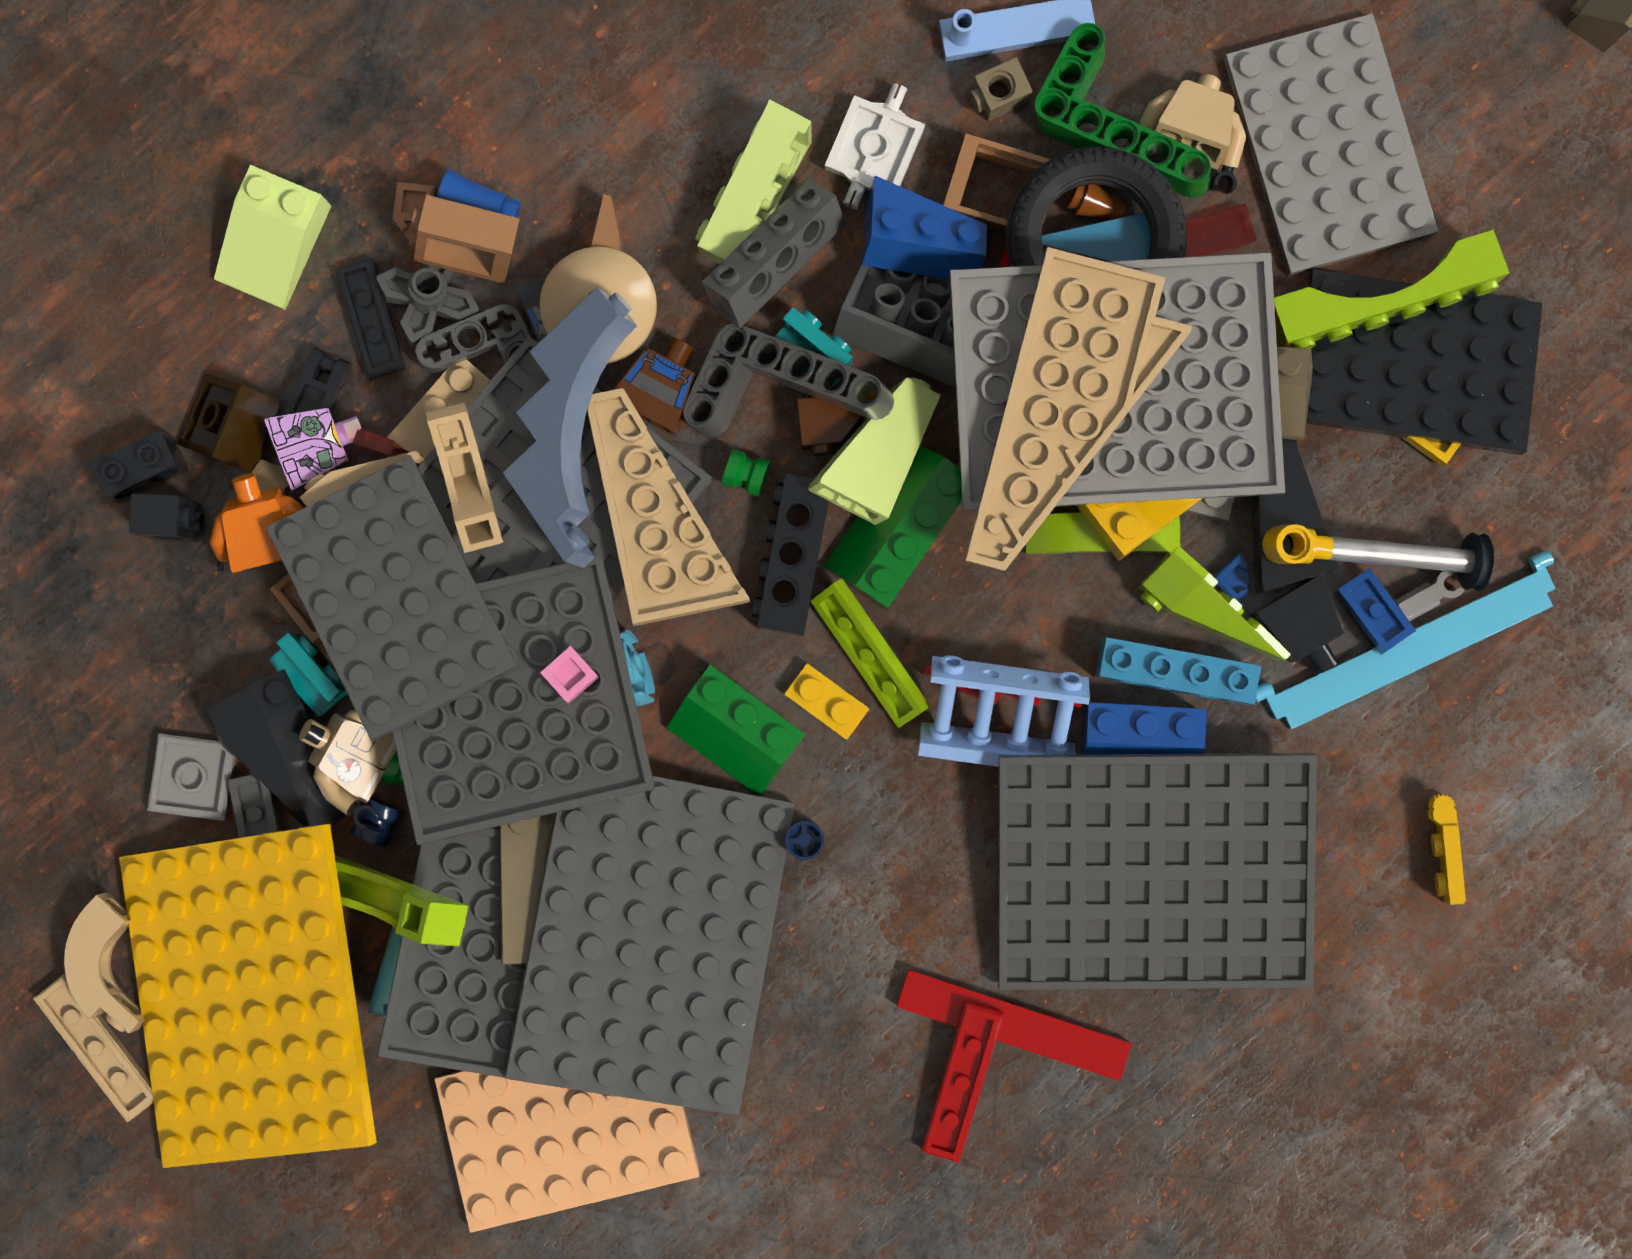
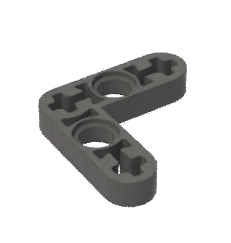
(503, 341)

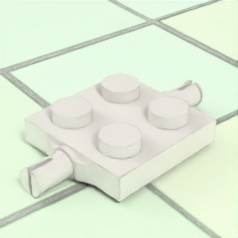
(874, 142)

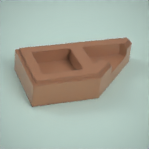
(406, 199)

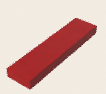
(962, 1081)

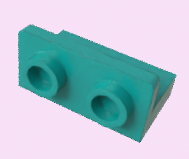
(804, 331)
(310, 677)

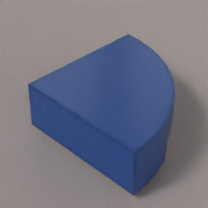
(1234, 578)

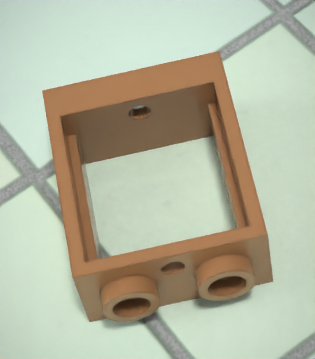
(993, 152)
(463, 238)

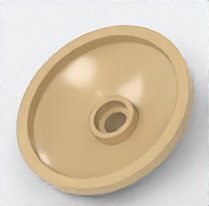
(611, 271)

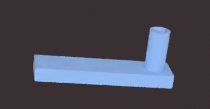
(1011, 28)

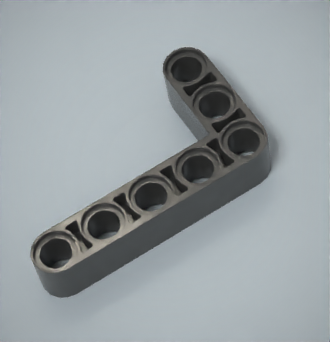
(784, 370)

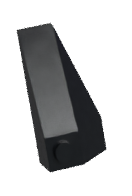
(263, 732)

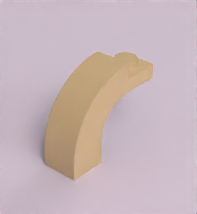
(464, 477)
(89, 964)

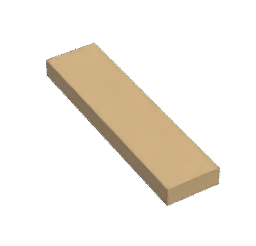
(97, 1050)

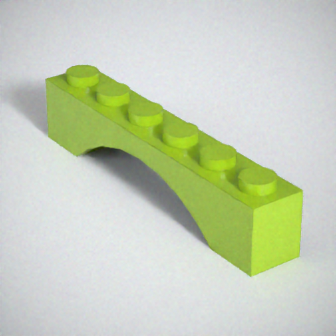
(1314, 315)
(408, 908)

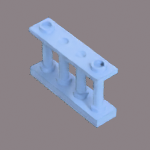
(978, 743)

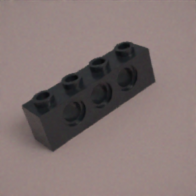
(791, 616)

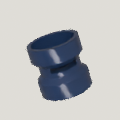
(377, 834)
(806, 845)

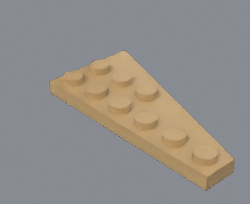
(659, 537)

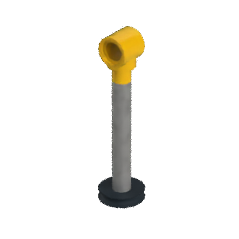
(1471, 562)

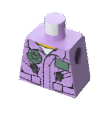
(310, 443)

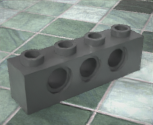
(774, 252)

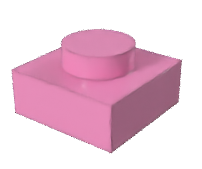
(569, 674)

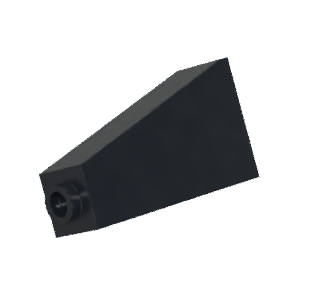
(1293, 507)

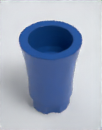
(467, 192)

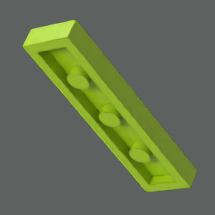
(870, 653)

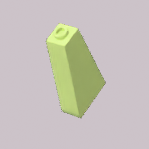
(878, 455)

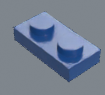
(1375, 611)

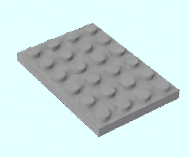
(1330, 144)

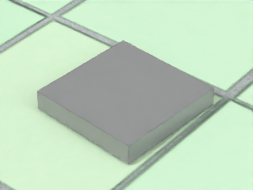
(191, 778)

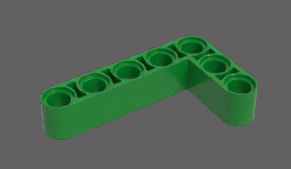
(1109, 126)

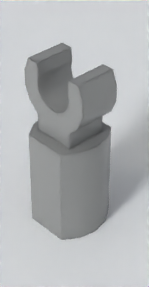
(1426, 596)

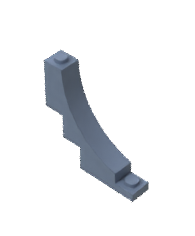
(550, 470)

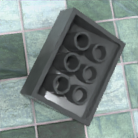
(901, 320)

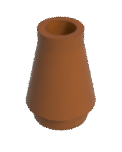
(1095, 202)

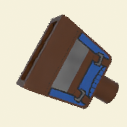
(660, 385)

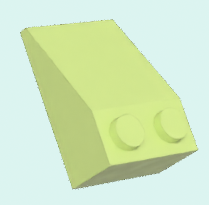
(270, 236)

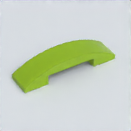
(1074, 534)

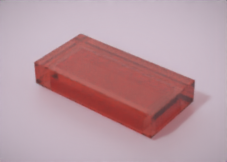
(1219, 232)
(377, 444)

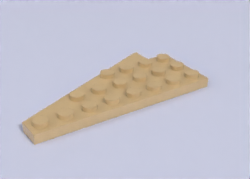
(1076, 377)

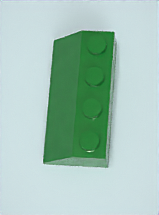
(884, 555)

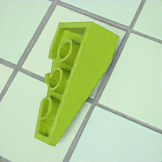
(1187, 592)

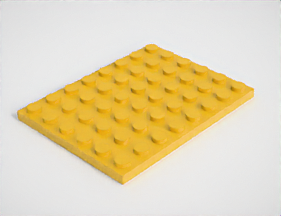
(248, 998)

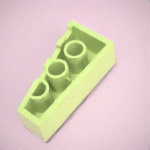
(756, 182)

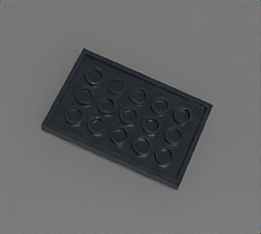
(1436, 376)

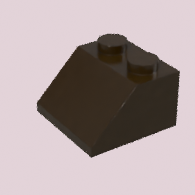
(228, 422)

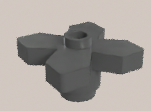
(427, 297)

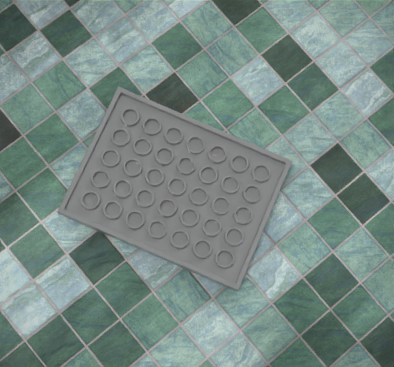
(1199, 426)

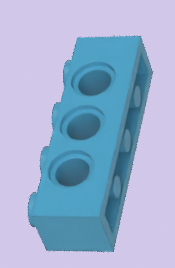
(1177, 671)

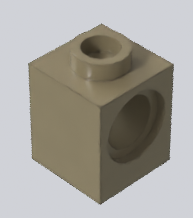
(1010, 76)

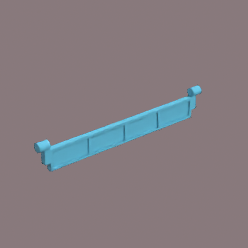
(1425, 646)

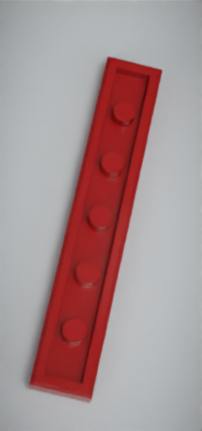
(1019, 1026)

